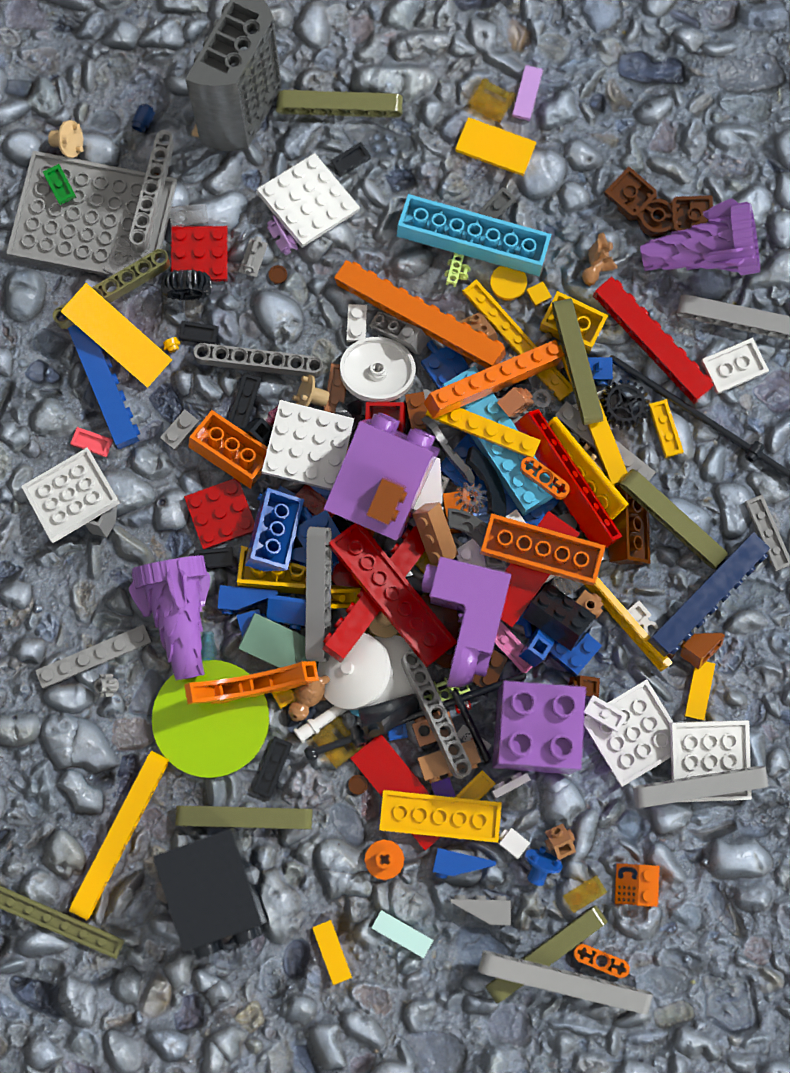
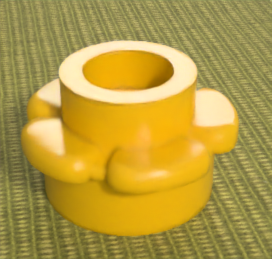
(171, 344)

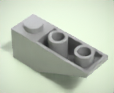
(404, 333)
(491, 911)

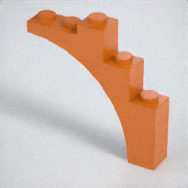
(252, 685)

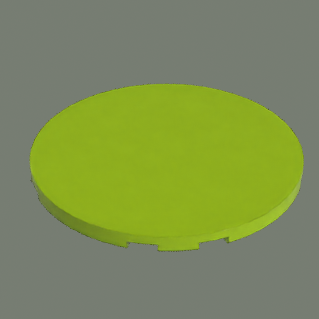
(209, 737)

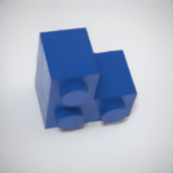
(578, 657)

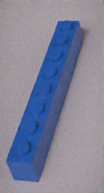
(105, 388)

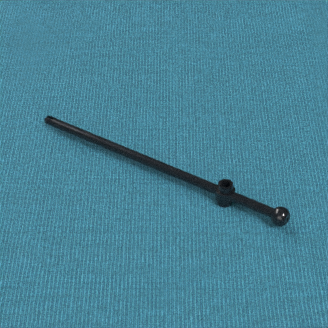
(753, 451)
(358, 736)

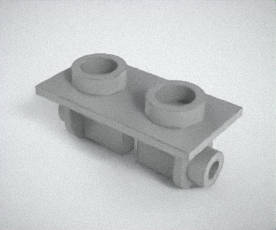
(253, 256)

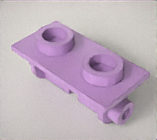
(286, 241)

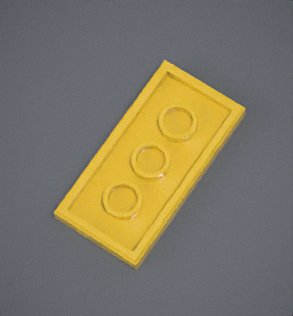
(495, 146)

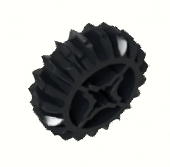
(186, 285)
(618, 390)

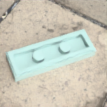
(402, 934)

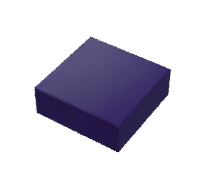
(443, 788)

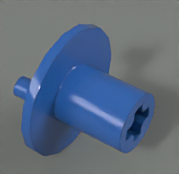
(542, 864)

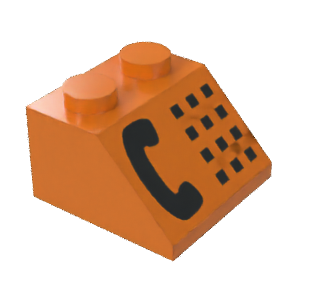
(637, 884)

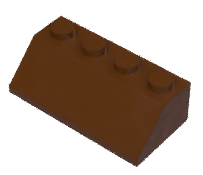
(634, 528)

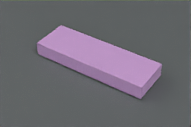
(527, 93)

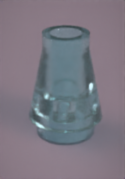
(209, 648)

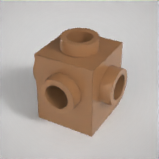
(593, 601)
(560, 841)

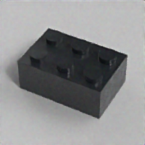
(559, 616)

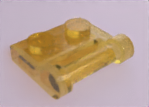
(488, 104)
(339, 755)

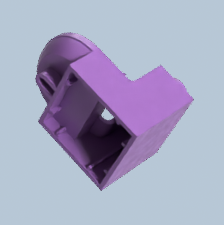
(481, 598)

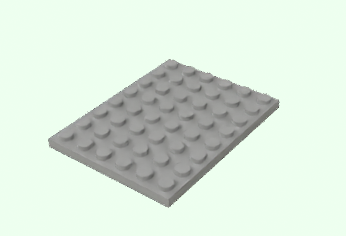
(87, 227)

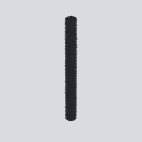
(470, 724)

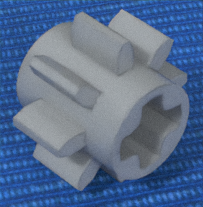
(106, 685)

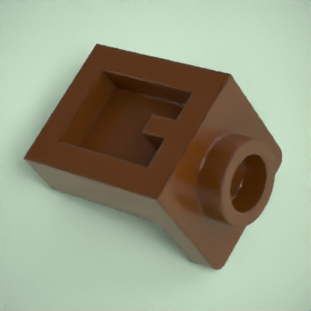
(591, 683)

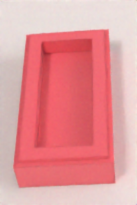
(96, 443)

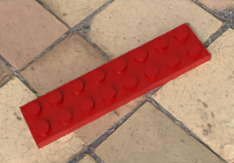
(392, 593)

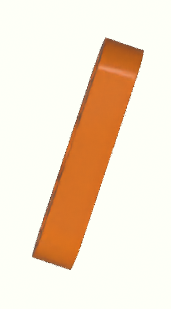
(545, 486)
(617, 961)

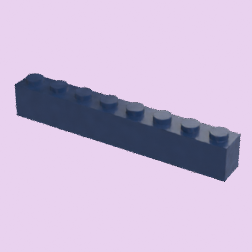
(707, 596)

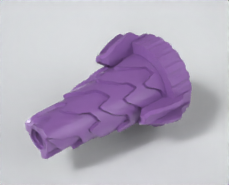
(722, 243)
(175, 595)

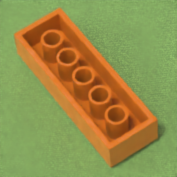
(542, 549)

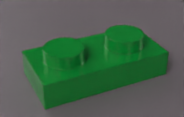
(59, 184)

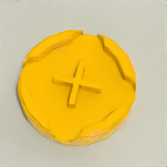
(508, 283)

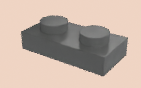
(498, 204)

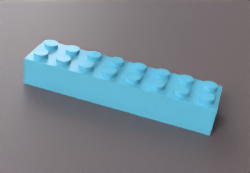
(473, 235)
(506, 462)

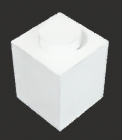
(513, 842)

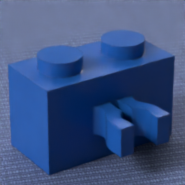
(601, 370)

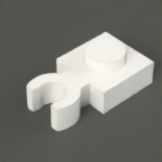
(641, 615)

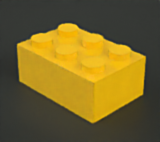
(589, 319)

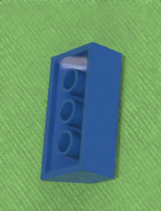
(274, 531)

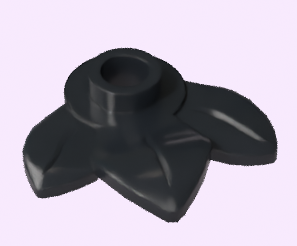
(352, 410)

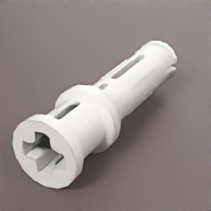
(314, 725)

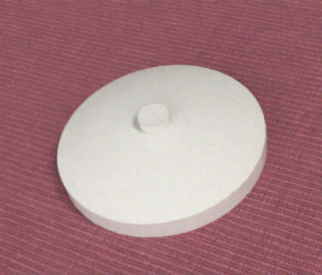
(377, 369)
(359, 677)
(398, 682)

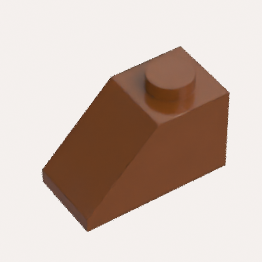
(701, 647)

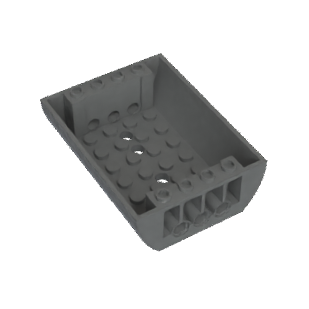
(235, 100)

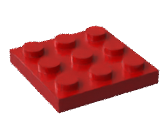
(201, 250)
(220, 513)

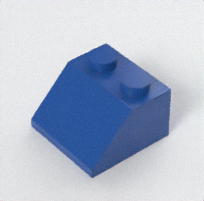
(287, 611)

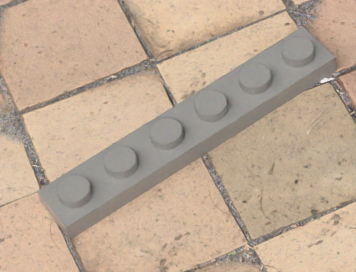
(571, 419)
(93, 656)

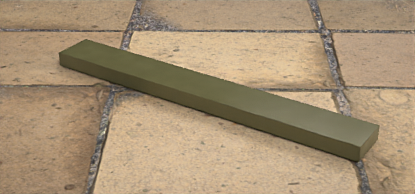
(60, 923)

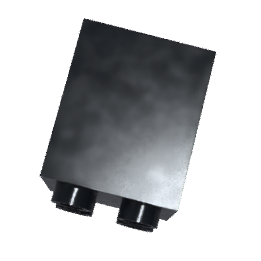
(210, 893)

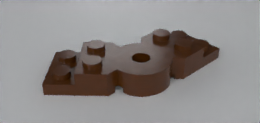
(639, 203)
(449, 619)

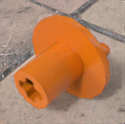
(384, 859)

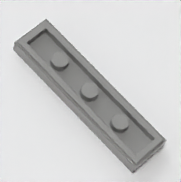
(768, 532)

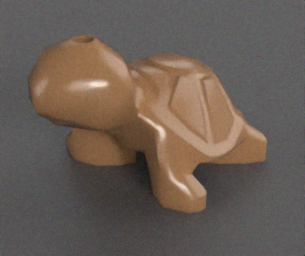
(598, 260)
(307, 696)

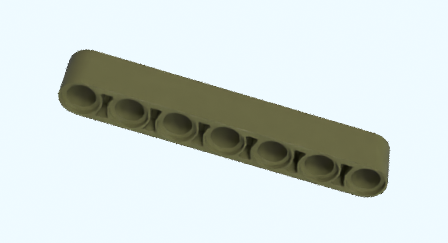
(339, 103)
(122, 287)
(577, 362)
(673, 519)
(243, 817)
(553, 949)

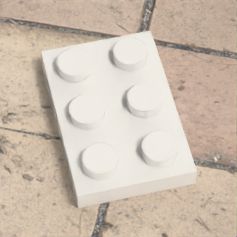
(735, 365)

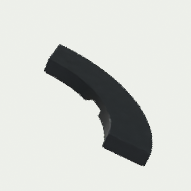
(485, 471)

